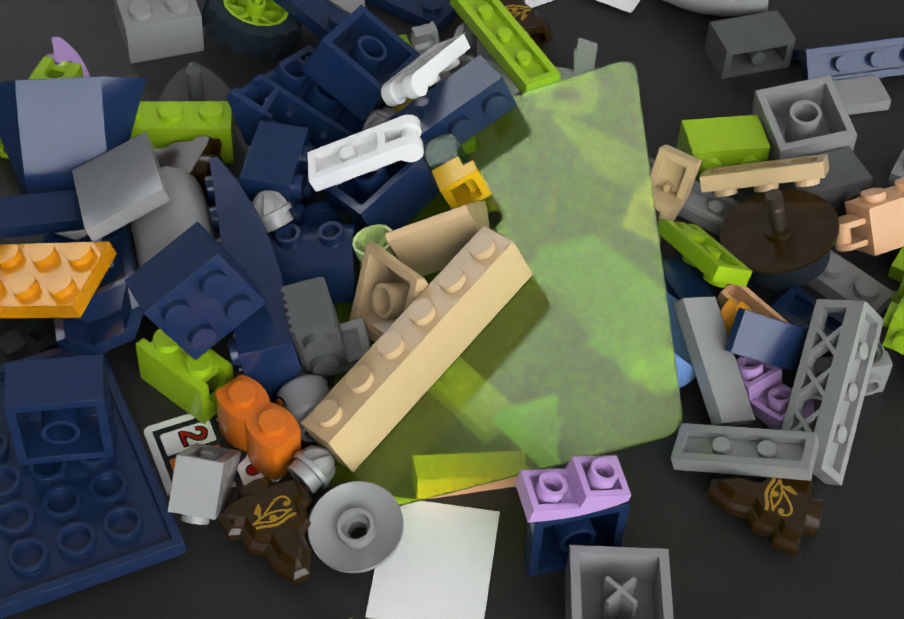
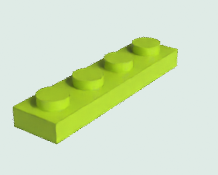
(507, 43)

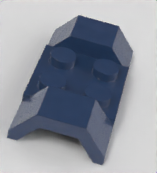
(112, 312)

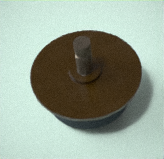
(782, 236)

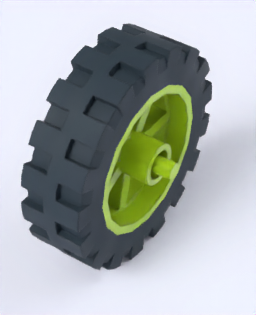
(251, 27)

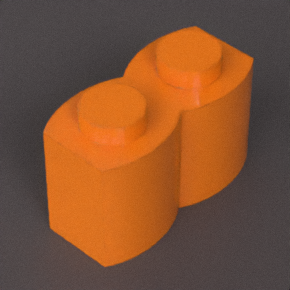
(257, 426)

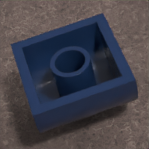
(319, 252)
(549, 541)

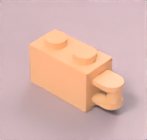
(873, 221)

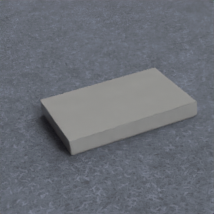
(120, 186)

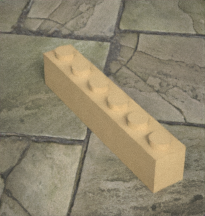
(418, 348)

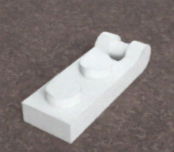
(424, 71)
(365, 152)

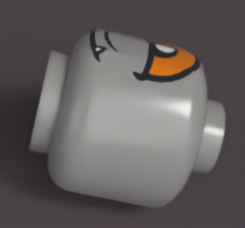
(302, 396)

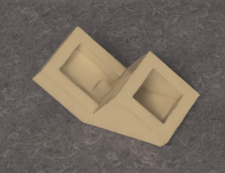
(672, 181)

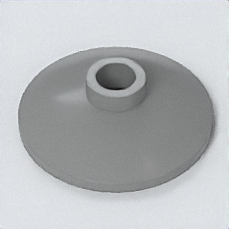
(352, 507)

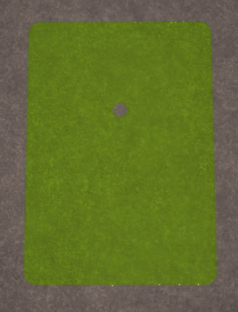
(587, 341)

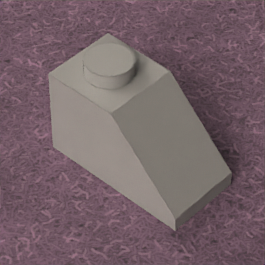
(202, 482)

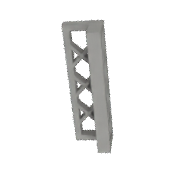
(844, 382)

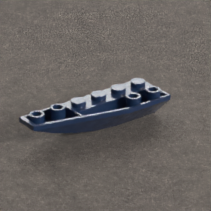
(263, 339)

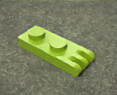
(705, 253)

